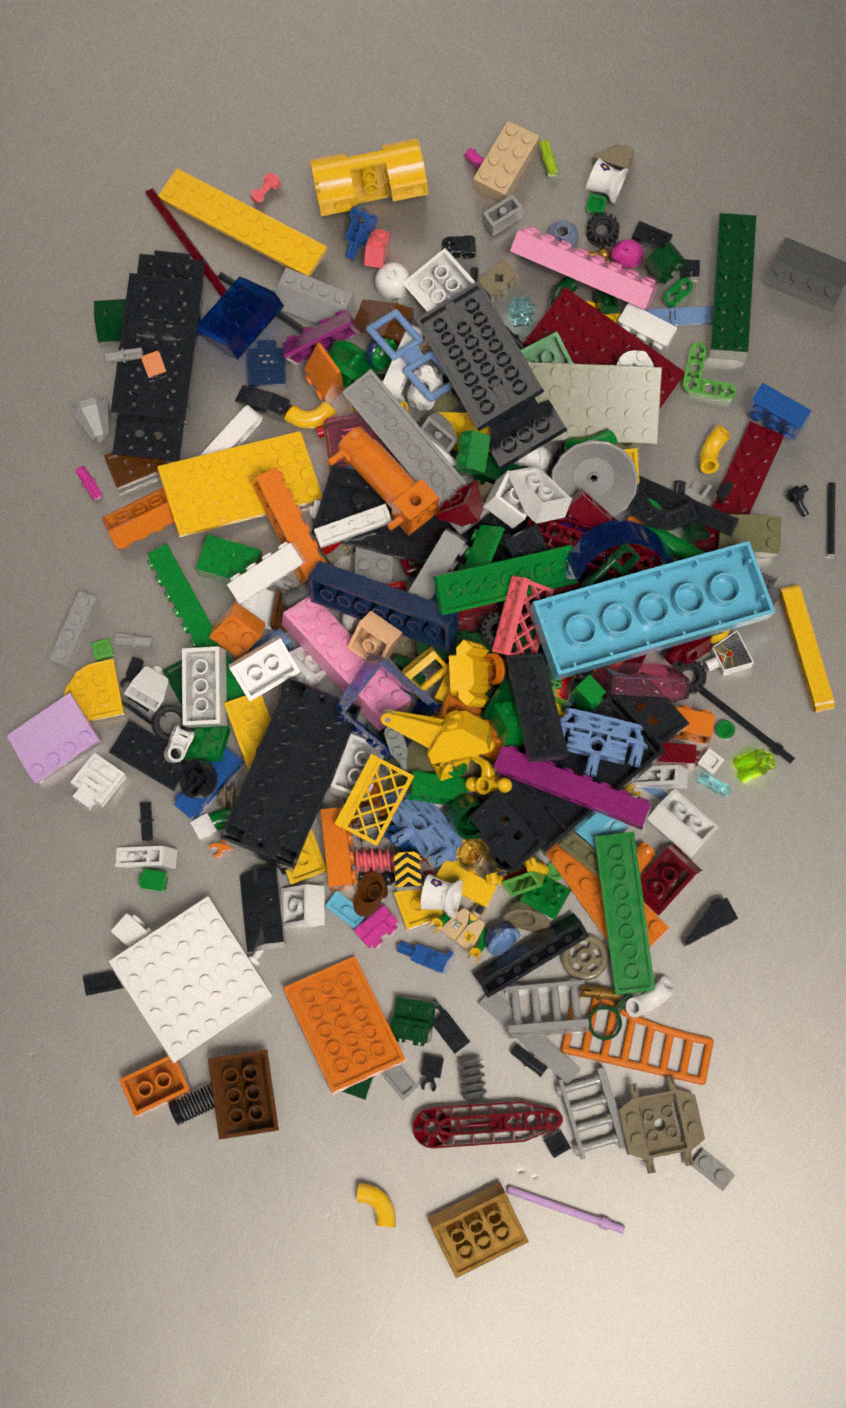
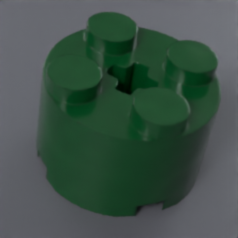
(665, 263)
(458, 815)

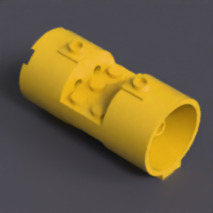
(390, 172)

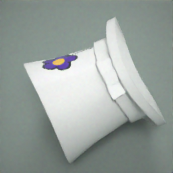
(606, 180)
(441, 895)

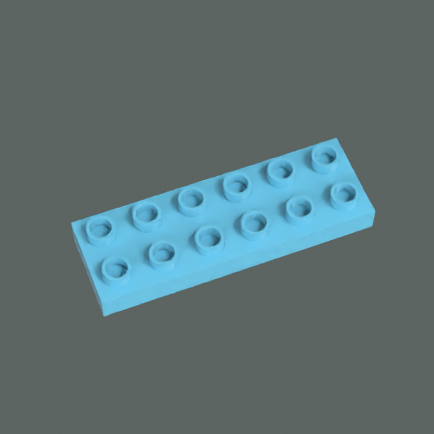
(651, 610)

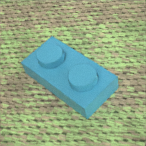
(344, 910)

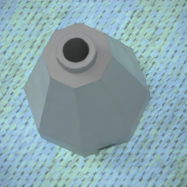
(94, 417)

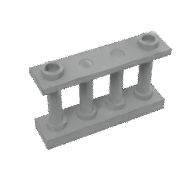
(538, 1026)
(611, 1118)

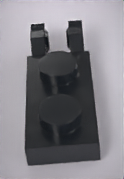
(449, 1030)

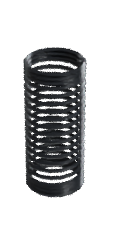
(175, 1109)

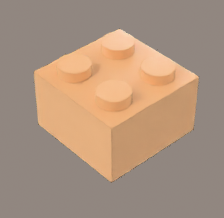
(374, 636)

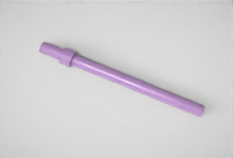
(603, 1223)

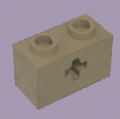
(500, 272)

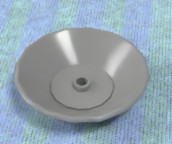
(614, 470)

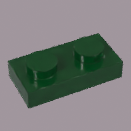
(606, 302)

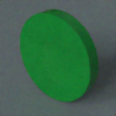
(350, 359)

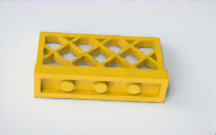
(359, 791)

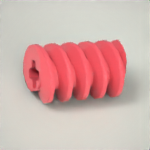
(374, 860)

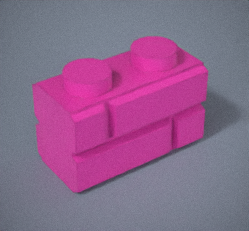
(377, 927)

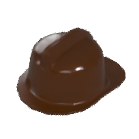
(370, 894)

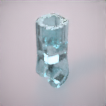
(713, 785)

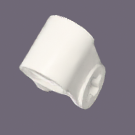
(179, 740)

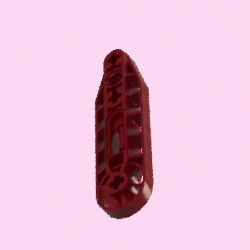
(553, 525)
(497, 1124)

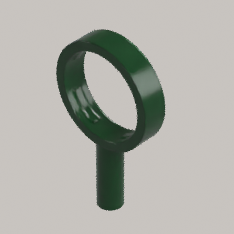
(616, 1010)

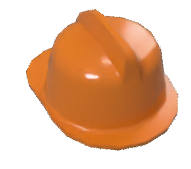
(497, 668)

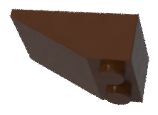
(373, 310)

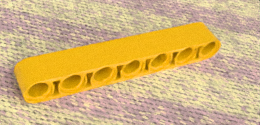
(806, 648)

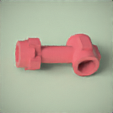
(271, 181)

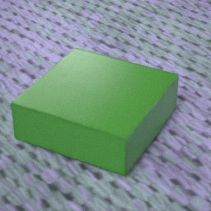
(102, 649)

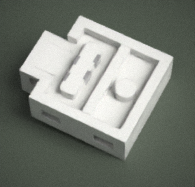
(96, 782)

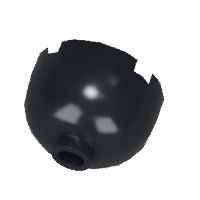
(198, 779)

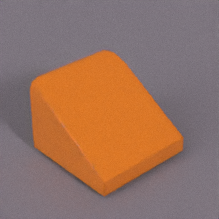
(153, 364)

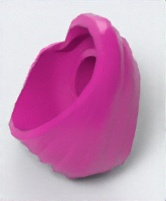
(627, 253)

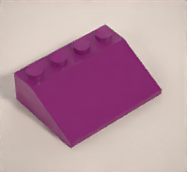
(300, 347)

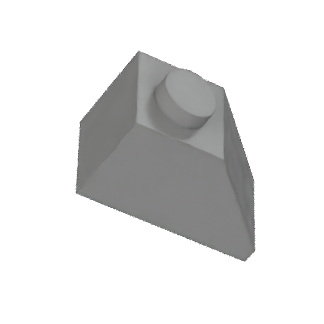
(440, 431)

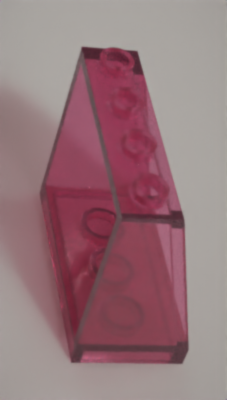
(658, 681)

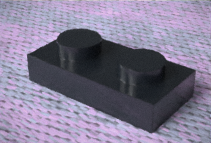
(651, 235)

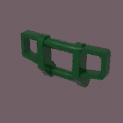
(612, 561)

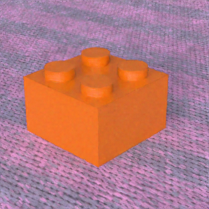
(237, 630)

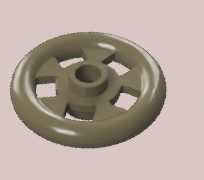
(585, 974)

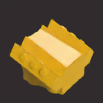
(470, 674)

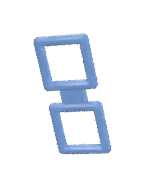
(409, 353)

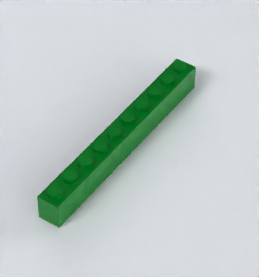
(188, 608)

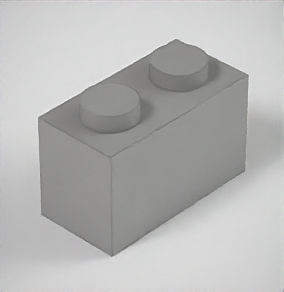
(502, 215)

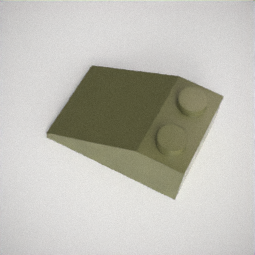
(760, 530)
(416, 761)

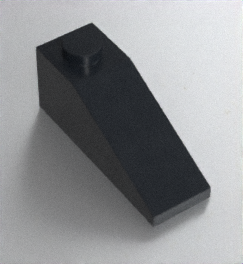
(264, 402)
(715, 918)

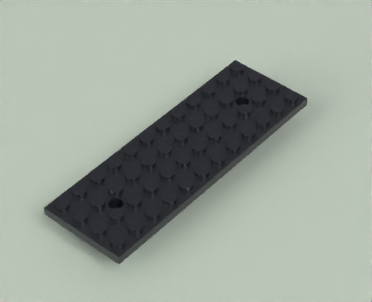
(350, 494)

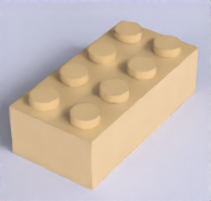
(506, 162)

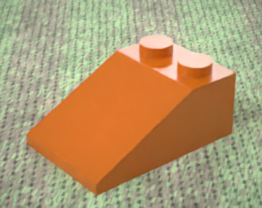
(323, 375)

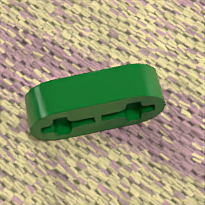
(675, 290)

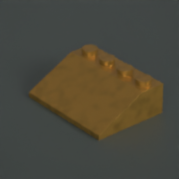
(477, 1230)

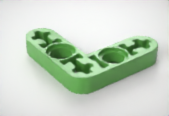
(699, 383)

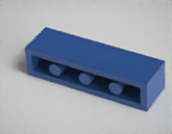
(225, 770)

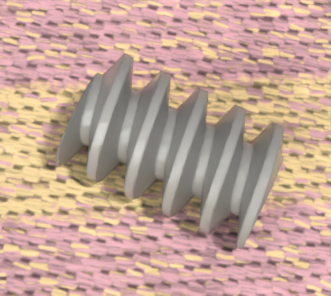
(372, 832)

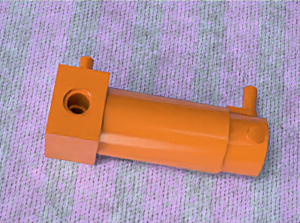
(410, 501)

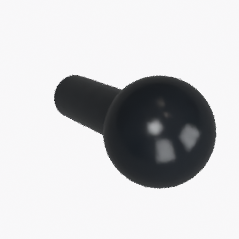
(389, 877)

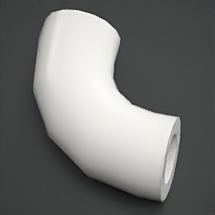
(651, 999)

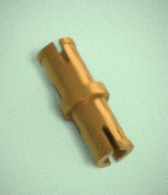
(598, 993)

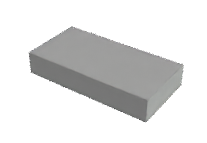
(399, 1081)

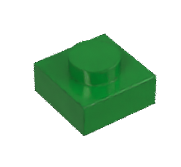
(596, 204)

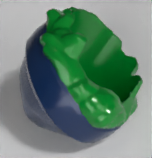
(376, 355)

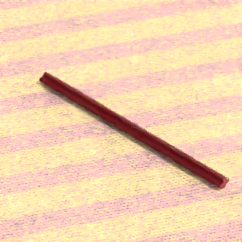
(186, 242)

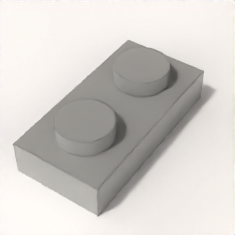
(712, 1170)

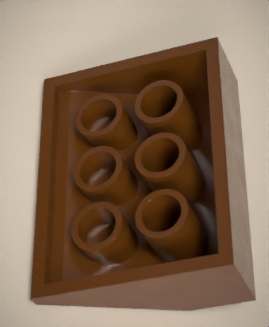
(243, 1094)

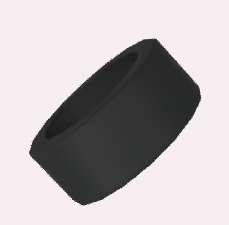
(156, 719)

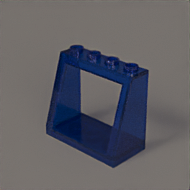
(424, 703)

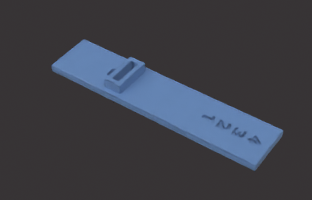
(684, 315)

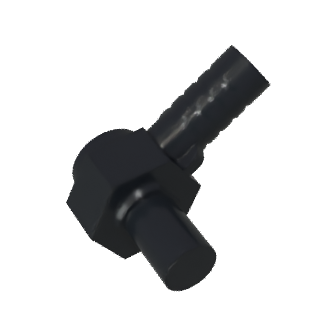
(796, 496)

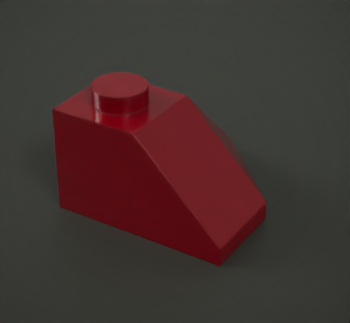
(463, 507)

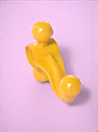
(488, 781)

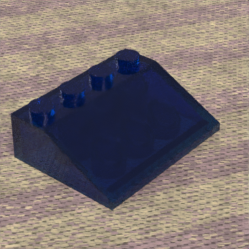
(240, 317)

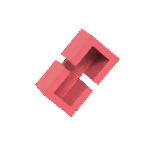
(377, 248)

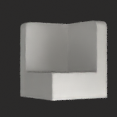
(698, 491)

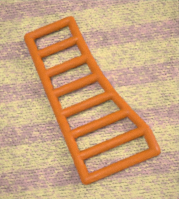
(643, 1065)

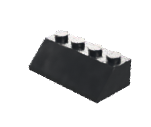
(262, 909)

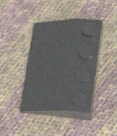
(807, 275)

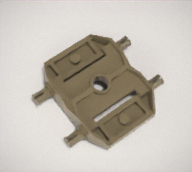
(641, 1136)

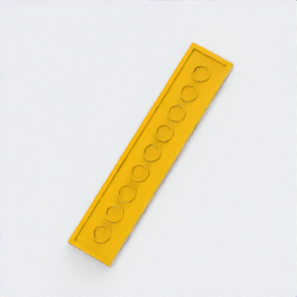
(242, 223)
(249, 725)

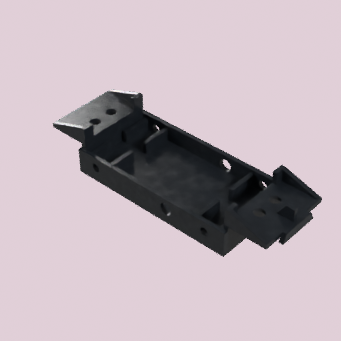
(165, 318)
(550, 819)

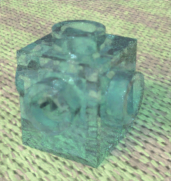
(521, 307)

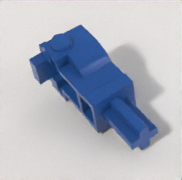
(357, 232)
(427, 957)

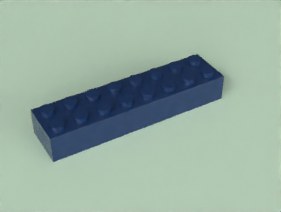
(407, 612)

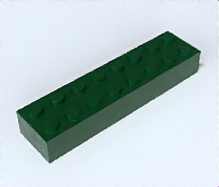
(732, 287)

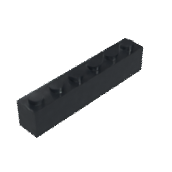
(530, 955)

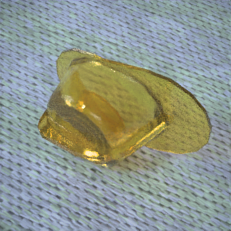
(472, 854)

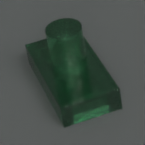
(695, 531)

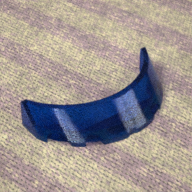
(609, 535)

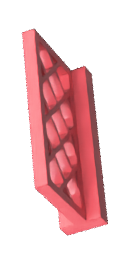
(512, 616)

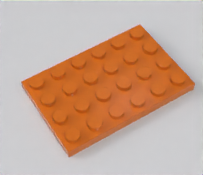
(343, 1025)

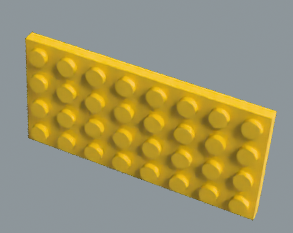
(218, 487)

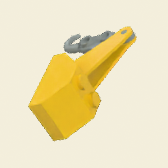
(448, 738)

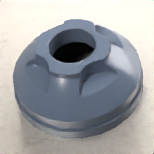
(572, 235)

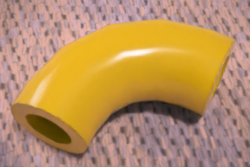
(309, 419)
(711, 448)
(380, 1202)

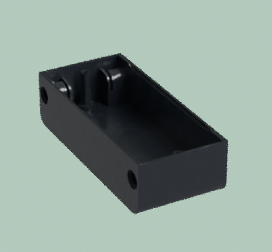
(289, 776)

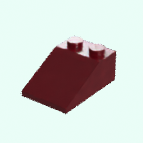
(667, 878)

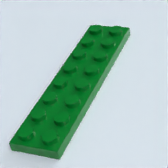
(491, 581)
(624, 913)

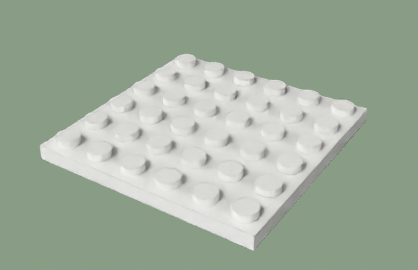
(189, 979)

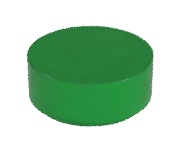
(725, 730)

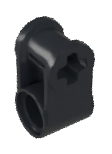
(461, 246)

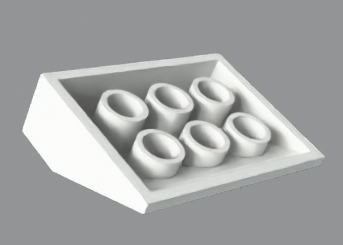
(438, 280)

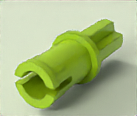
(548, 158)

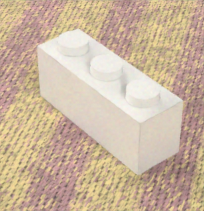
(647, 327)

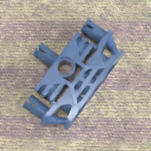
(614, 730)
(425, 828)

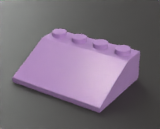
(53, 738)

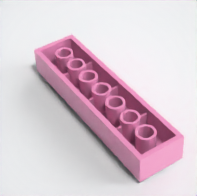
(585, 267)
(327, 645)

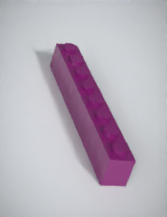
(573, 788)

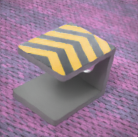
(408, 871)

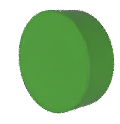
(553, 873)

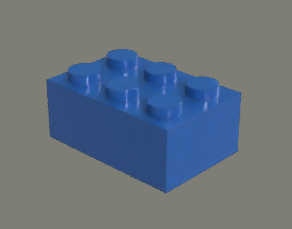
(778, 412)

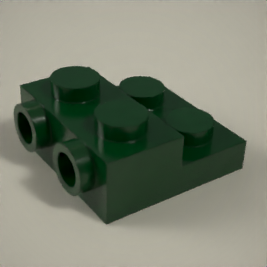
(413, 1020)

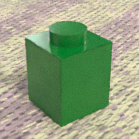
(153, 881)

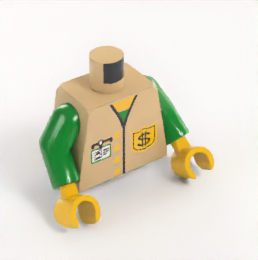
(464, 930)

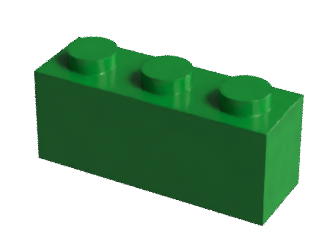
(587, 695)
(429, 788)

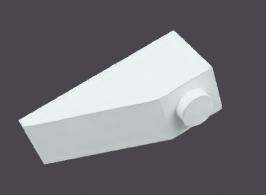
(663, 777)
(146, 857)

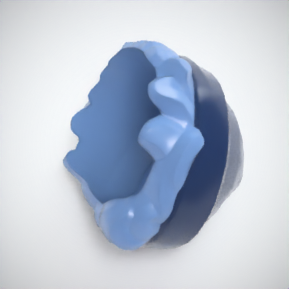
(500, 937)

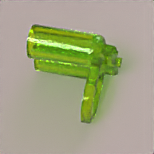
(753, 765)

